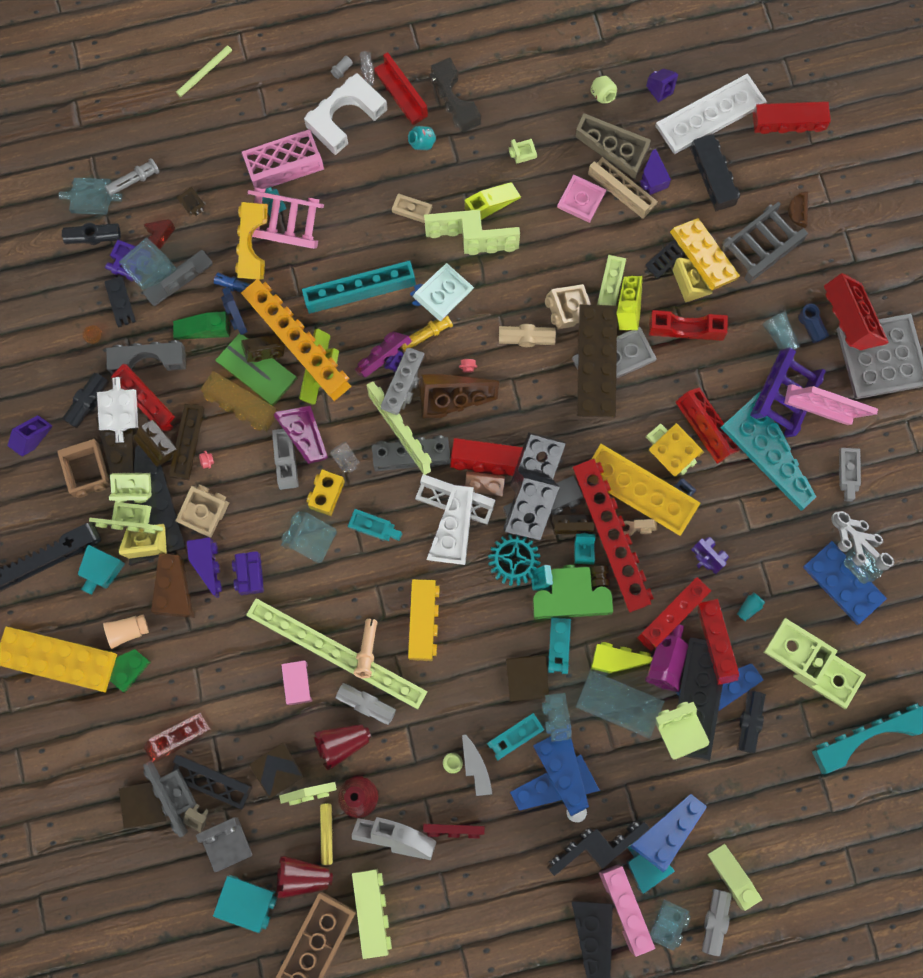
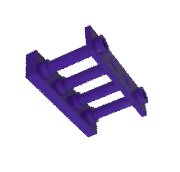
(771, 391)

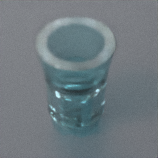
(781, 332)

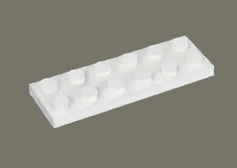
(710, 113)

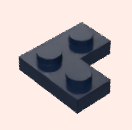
(231, 307)

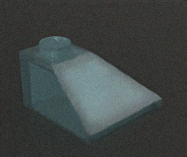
(147, 264)

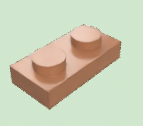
(485, 483)

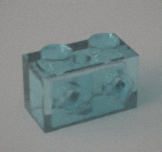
(558, 717)
(669, 925)

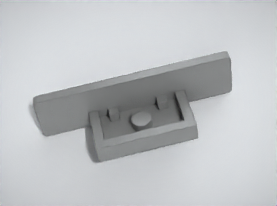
(403, 382)

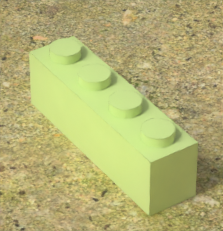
(370, 913)

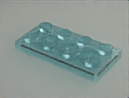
(619, 704)

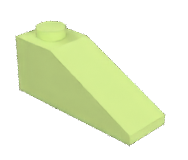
(734, 878)

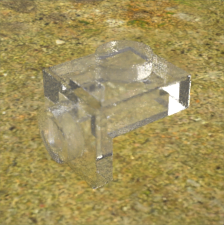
(345, 458)

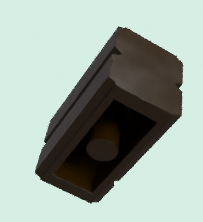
(155, 443)

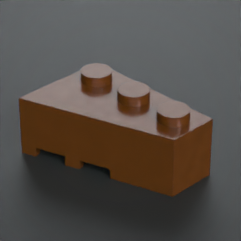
(171, 588)

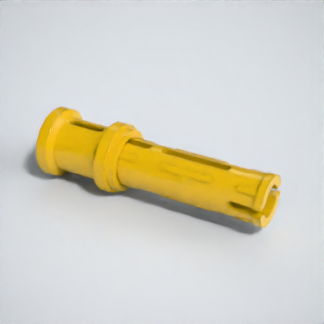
(431, 329)

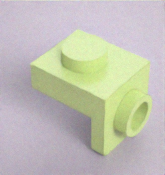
(522, 150)

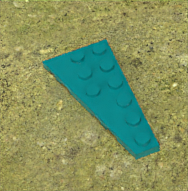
(768, 449)

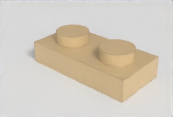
(411, 208)

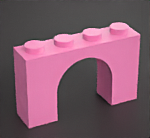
(634, 926)

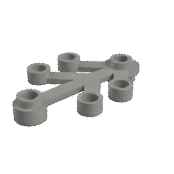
(844, 523)

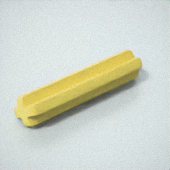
(326, 834)

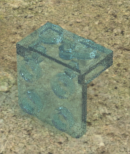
(309, 536)

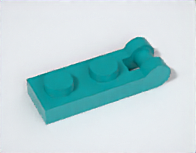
(559, 645)
(516, 736)

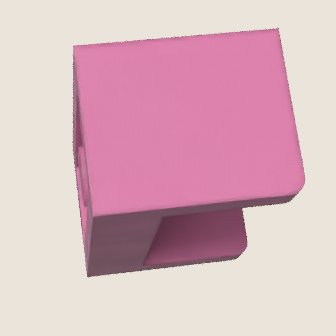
(296, 683)

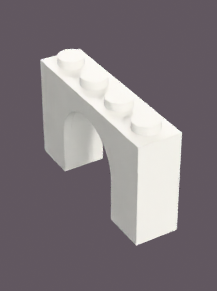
(353, 92)

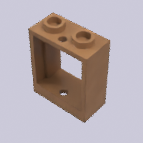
(77, 451)

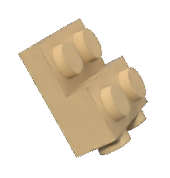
(565, 305)
(202, 510)

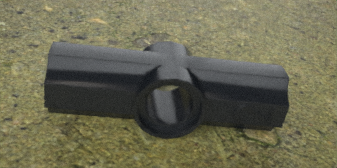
(80, 234)
(85, 400)
(751, 721)

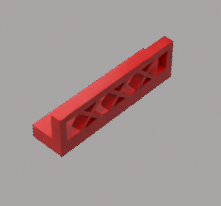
(401, 90)
(146, 399)
(706, 425)

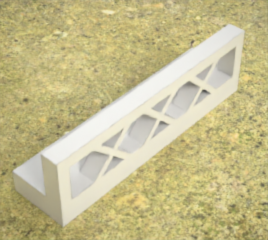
(446, 488)

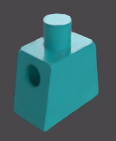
(98, 569)
(644, 872)

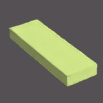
(611, 280)

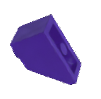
(662, 83)
(655, 175)
(28, 435)

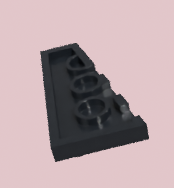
(595, 936)

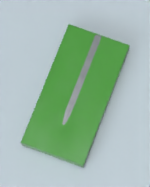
(265, 377)

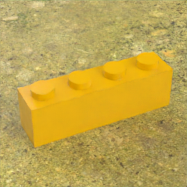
(422, 620)

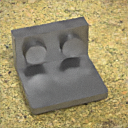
(225, 844)

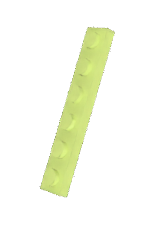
(401, 431)

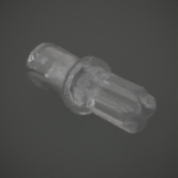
(367, 67)

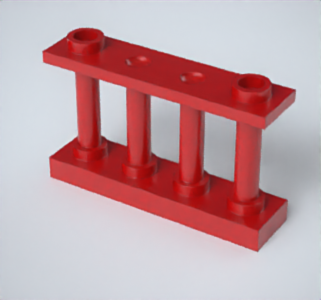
(673, 614)

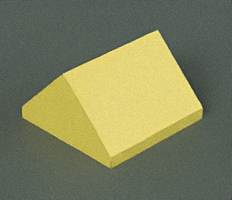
(689, 280)
(143, 544)

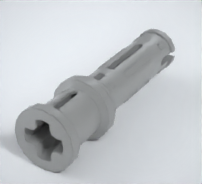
(112, 188)

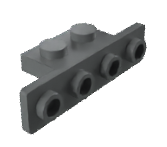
(185, 273)
(173, 795)

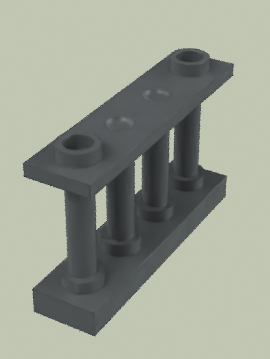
(767, 259)

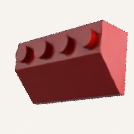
(855, 313)

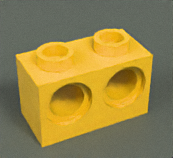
(330, 493)

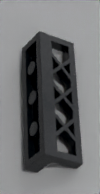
(214, 775)

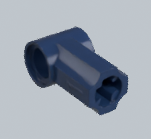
(813, 325)

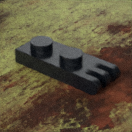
(120, 301)

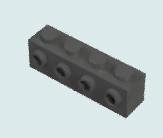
(395, 456)

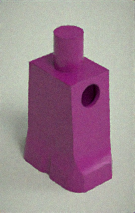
(668, 662)

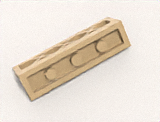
(620, 189)

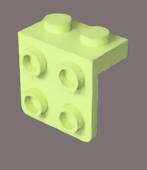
(681, 730)

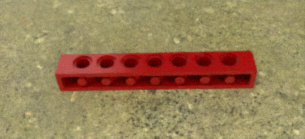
(583, 473)

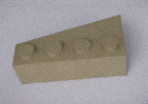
(613, 143)

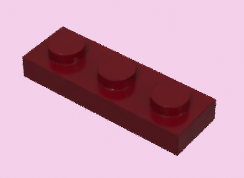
(453, 830)

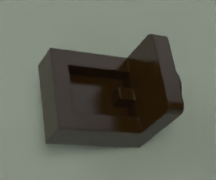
(191, 202)

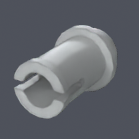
(338, 70)

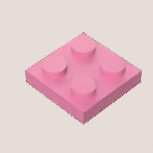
(581, 198)

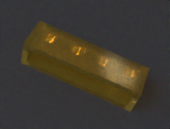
(238, 400)

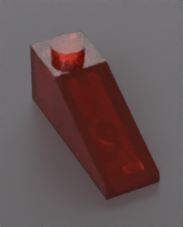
(175, 737)

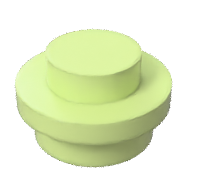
(452, 763)

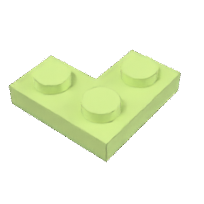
(307, 794)

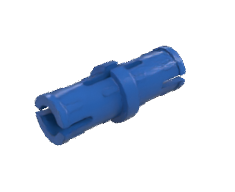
(231, 282)

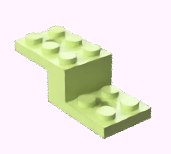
(474, 238)
(814, 663)

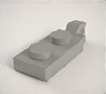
(849, 472)

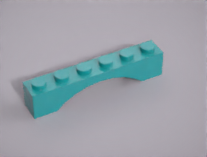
(836, 755)

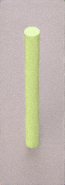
(201, 73)

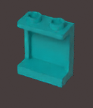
(245, 904)

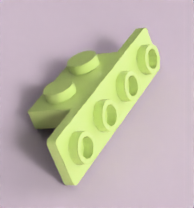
(130, 516)

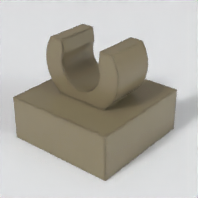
(195, 819)

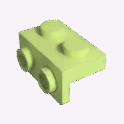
(130, 487)

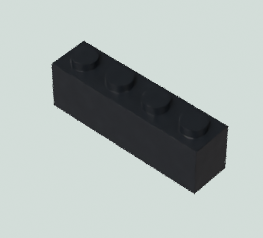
(714, 172)

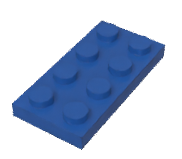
(842, 585)

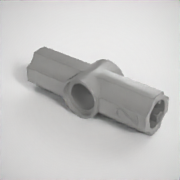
(365, 704)
(716, 922)

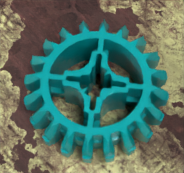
(516, 543)

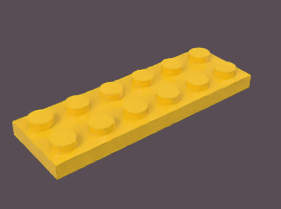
(645, 491)
(56, 659)

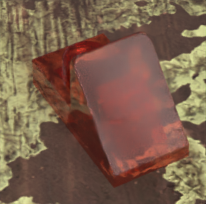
(160, 231)

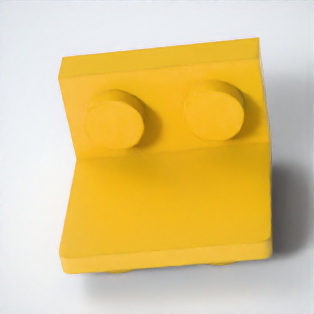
(676, 450)

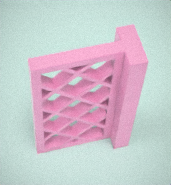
(287, 170)
(827, 404)

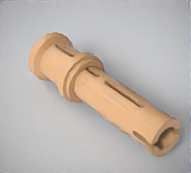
(365, 656)

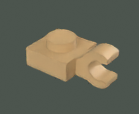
(641, 526)

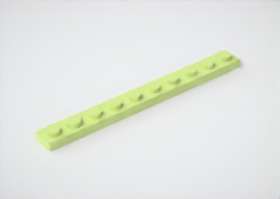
(334, 652)

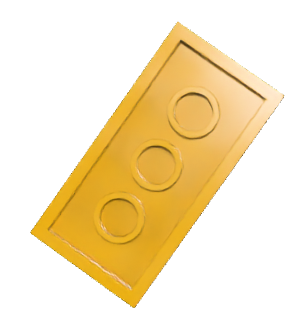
(704, 254)

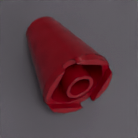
(340, 743)
(366, 799)
(301, 877)

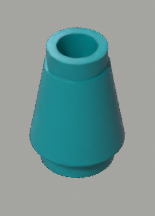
(750, 606)

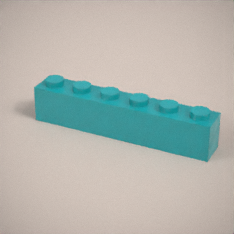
(359, 287)

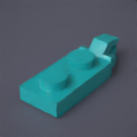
(373, 526)

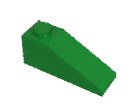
(202, 326)

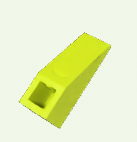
(492, 199)
(630, 303)
(613, 660)

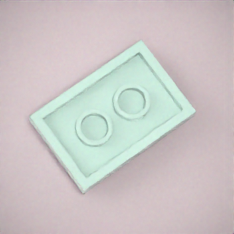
(443, 292)

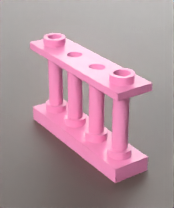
(289, 235)

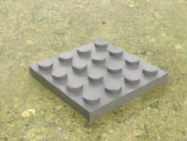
(889, 366)

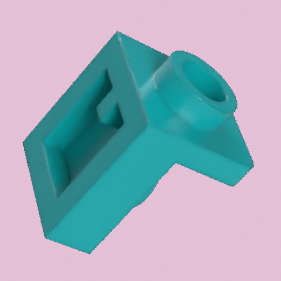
(542, 578)

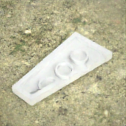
(453, 531)

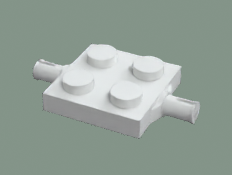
(117, 409)

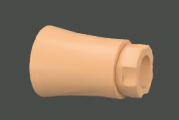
(125, 630)

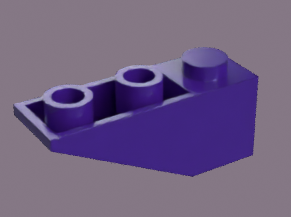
(202, 557)

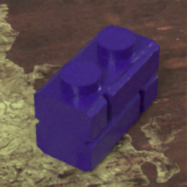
(248, 573)

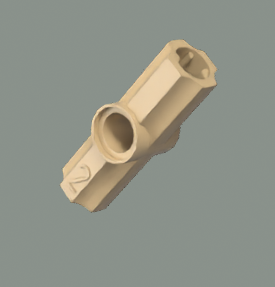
(527, 335)

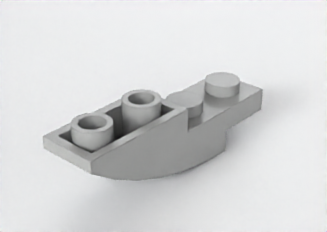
(395, 835)

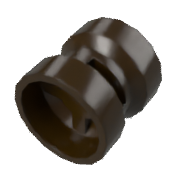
(599, 576)

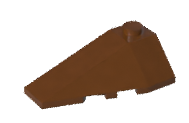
(450, 393)

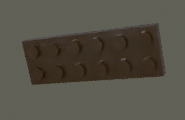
(597, 361)

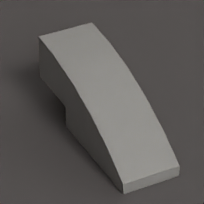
(285, 460)
(475, 767)

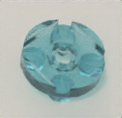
(864, 573)

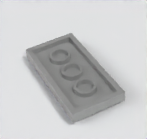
(632, 352)

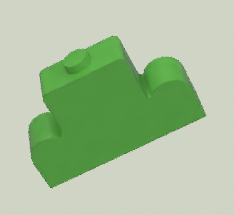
(572, 596)

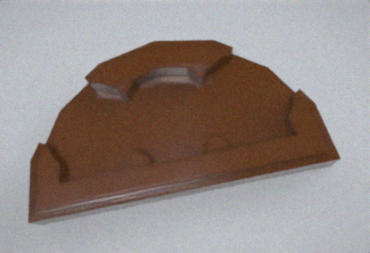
(799, 209)

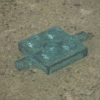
(89, 196)

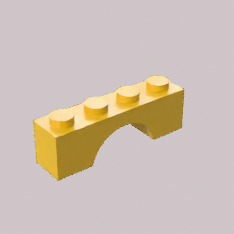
(252, 217)

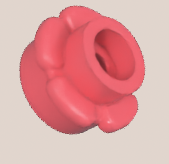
(468, 365)
(206, 460)

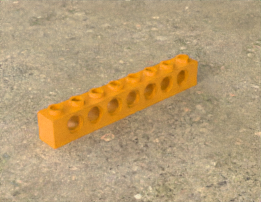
(255, 294)

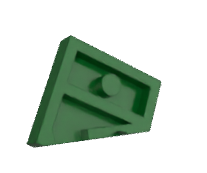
(128, 669)

